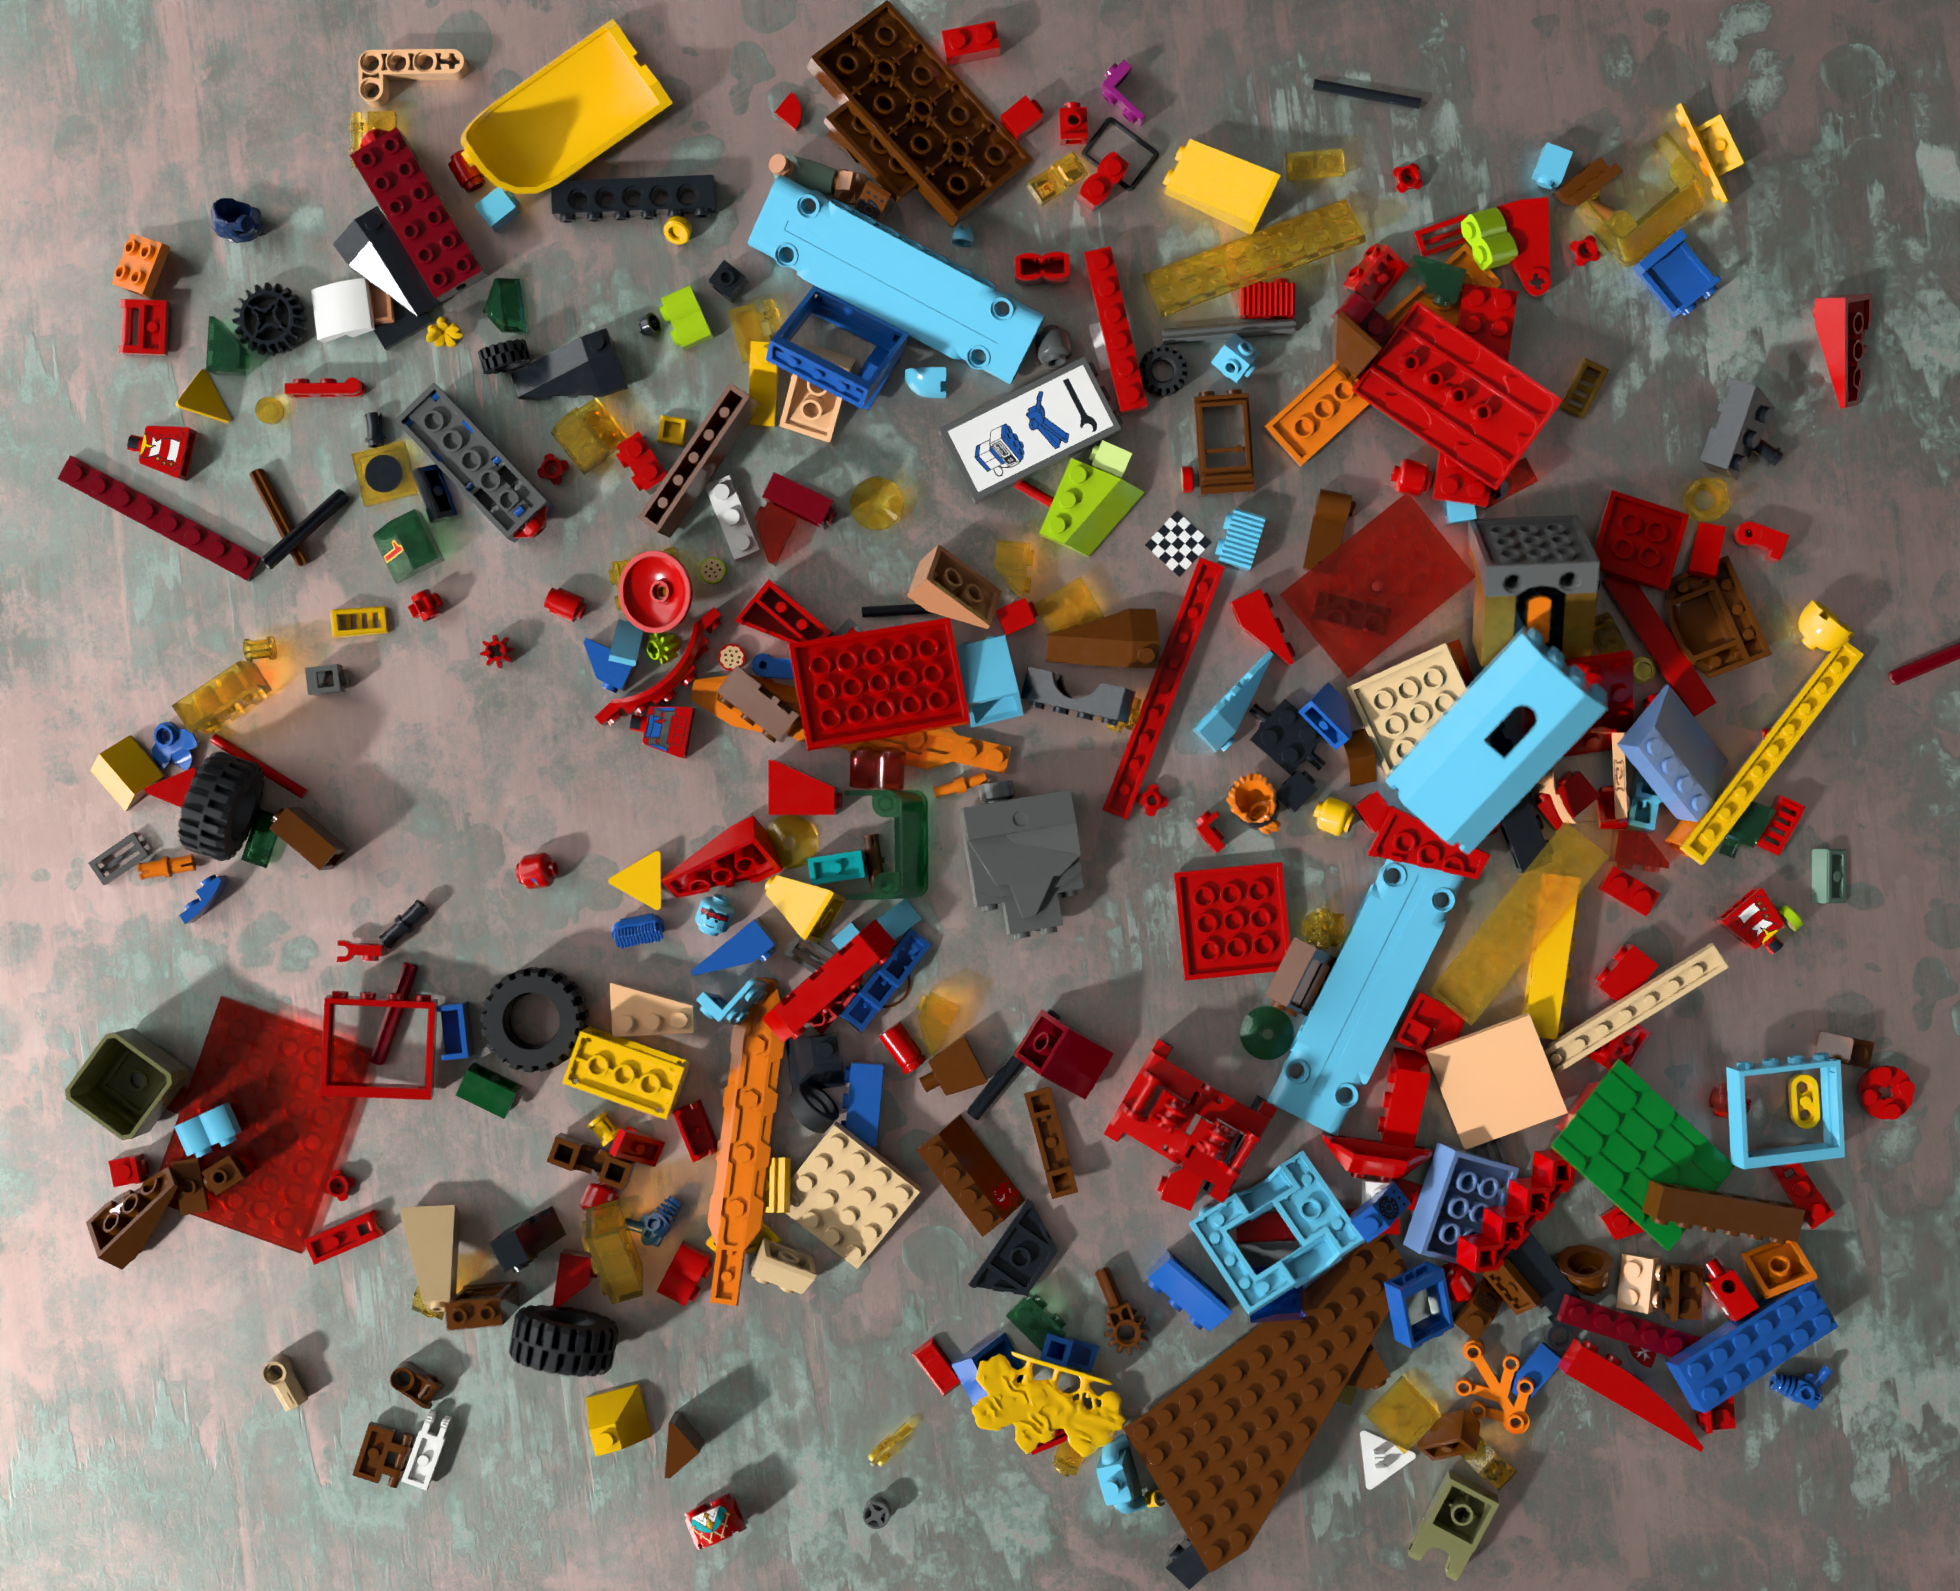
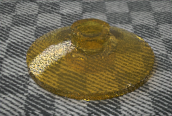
(803, 835)

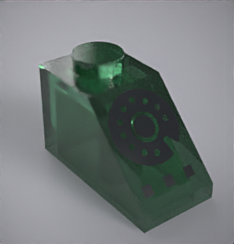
(1438, 280)
(224, 351)

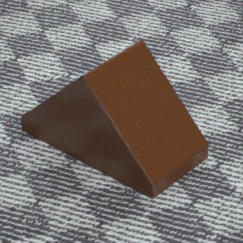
(1360, 758)

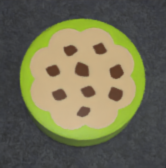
(712, 570)
(1790, 917)

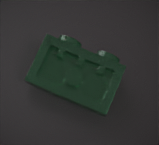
(1035, 1320)

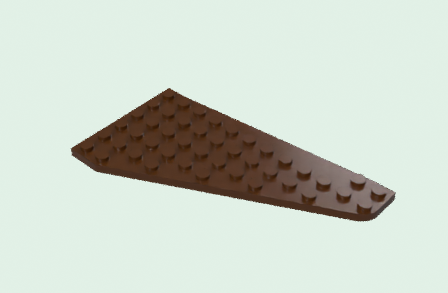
(1247, 1418)

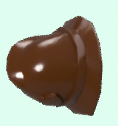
(1586, 1268)

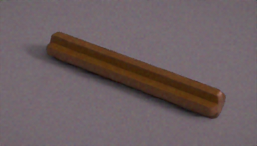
(277, 513)

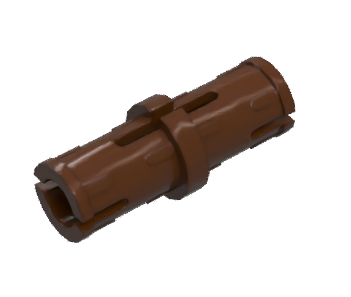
(873, 857)

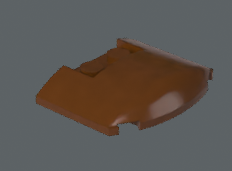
(1714, 621)

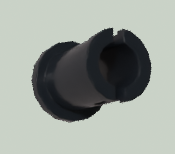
(374, 430)
(1768, 453)

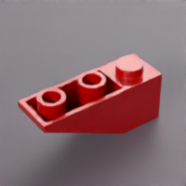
(1257, 620)

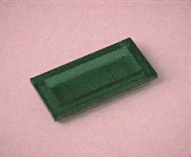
(260, 840)

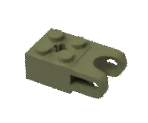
(1454, 1531)

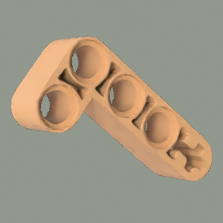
(412, 71)

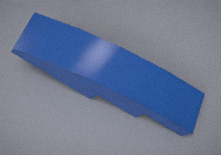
(885, 980)

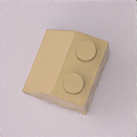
(783, 1267)

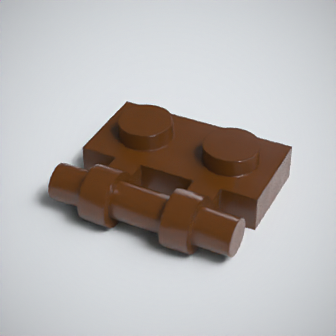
(375, 1451)

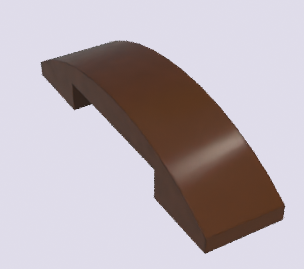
(1051, 1142)

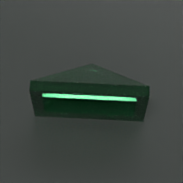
(505, 306)

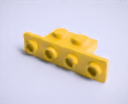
(1715, 147)

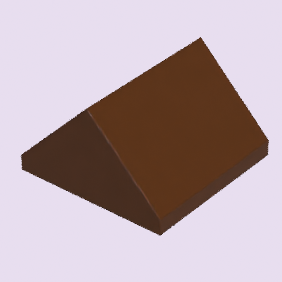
(682, 1444)

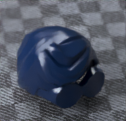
(235, 220)

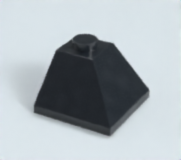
(816, 1060)

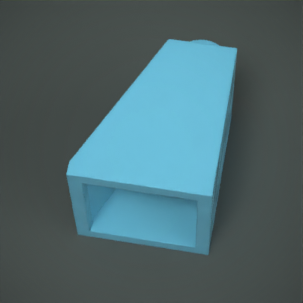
(989, 681)

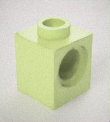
(1110, 459)

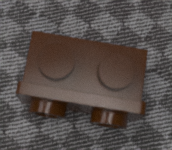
(1513, 1288)
(1683, 1291)

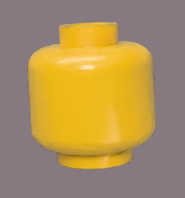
(1334, 816)

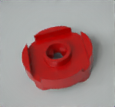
(1901, 1091)

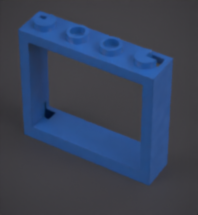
(823, 372)

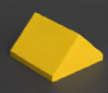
(126, 771)

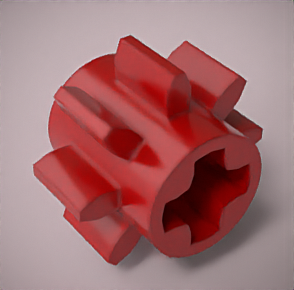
(425, 605)
(490, 653)

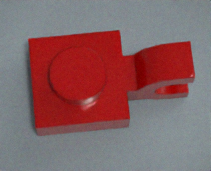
(368, 951)

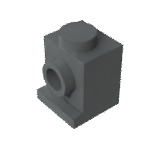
(317, 677)

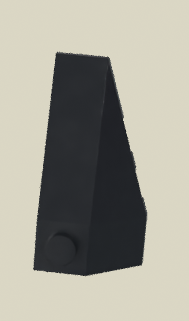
(378, 255)

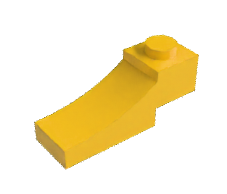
(763, 385)

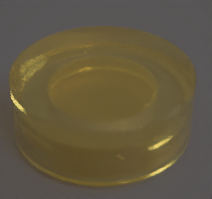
(269, 410)

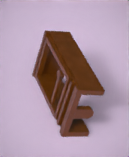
(1223, 479)

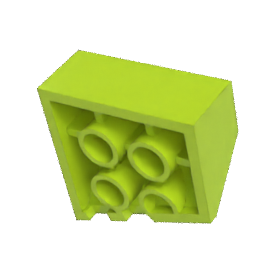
(1087, 507)

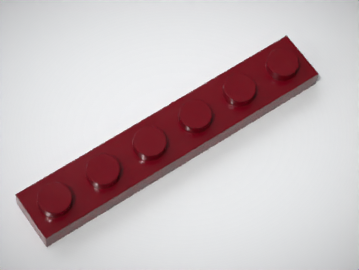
(1623, 1326)

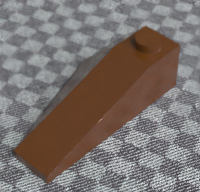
(1116, 640)
(124, 1226)

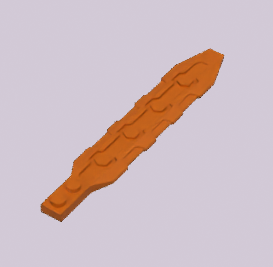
(922, 749)
(744, 1145)

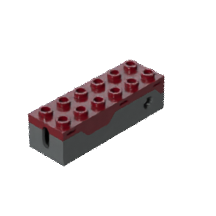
(417, 213)

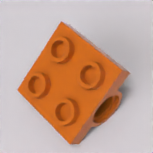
(140, 265)

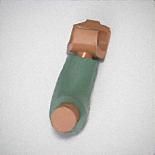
(816, 176)

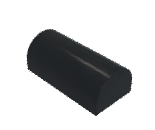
(434, 493)

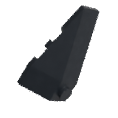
(574, 370)

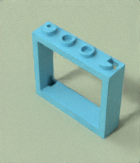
(1832, 1112)

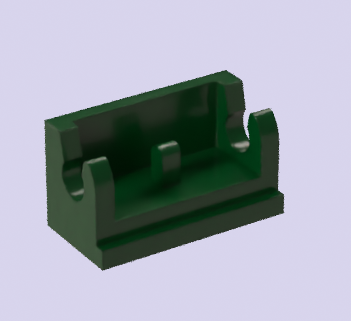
(488, 1090)

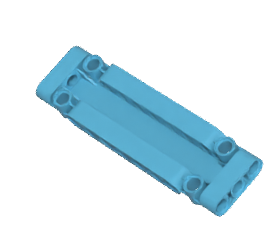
(895, 279)
(1365, 993)

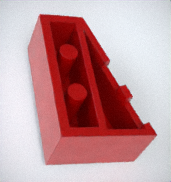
(781, 616)

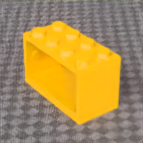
(626, 1072)

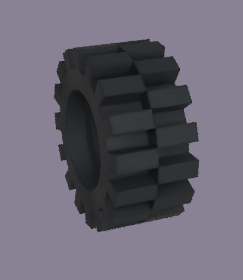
(504, 356)
(1177, 362)

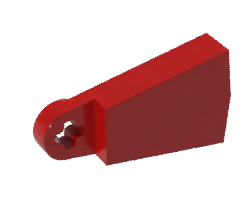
(1529, 226)

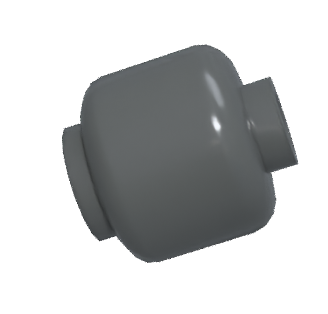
(1053, 346)

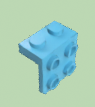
(737, 1009)

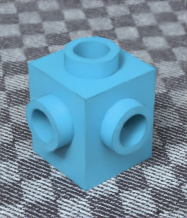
(1236, 358)

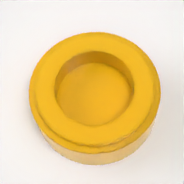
(677, 230)

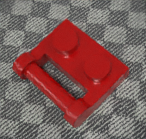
(152, 327)

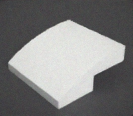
(342, 309)

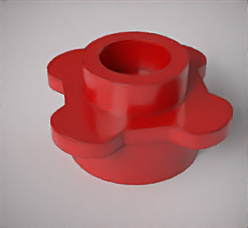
(1413, 172)
(1588, 243)
(545, 469)
(1144, 800)
(332, 1188)

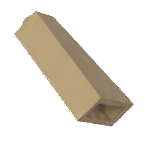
(433, 1246)

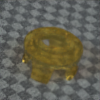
(1717, 488)

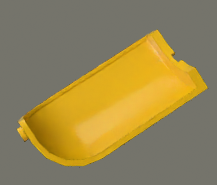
(564, 114)

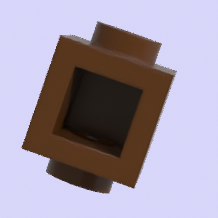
(225, 1174)

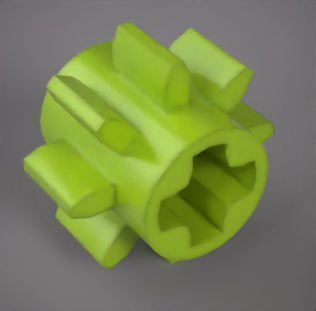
(663, 646)

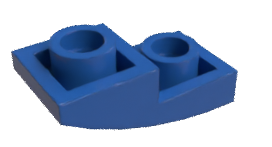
(209, 894)
(1538, 1366)

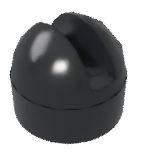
(649, 324)

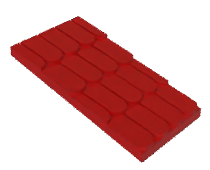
(1456, 395)

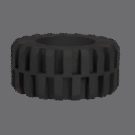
(221, 806)
(498, 1019)
(563, 1340)

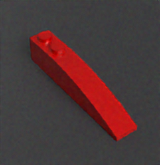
(1618, 1384)

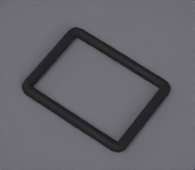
(1110, 119)

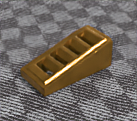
(1574, 383)

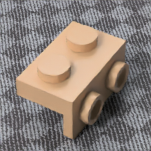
(1640, 1283)

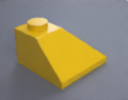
(617, 1419)

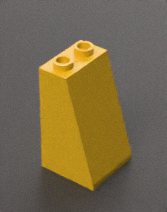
(1221, 185)

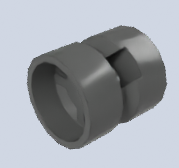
(996, 791)

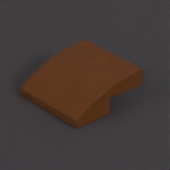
(1586, 182)

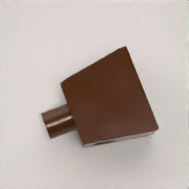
(954, 1069)

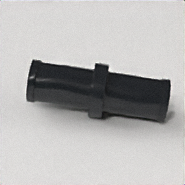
(404, 924)

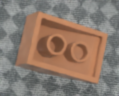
(953, 589)

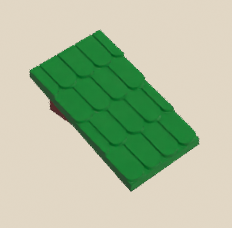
(1628, 1135)

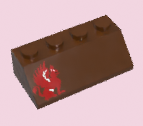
(970, 1175)

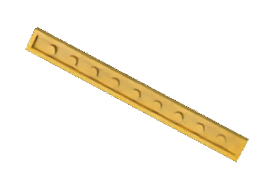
(1770, 753)

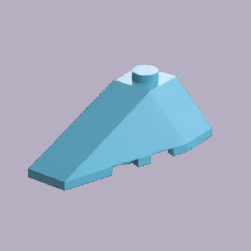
(1225, 717)

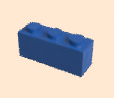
(863, 1100)

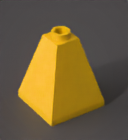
(805, 906)

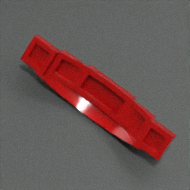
(681, 674)

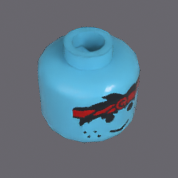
(714, 915)

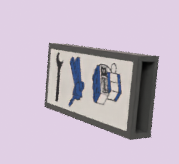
(1030, 430)

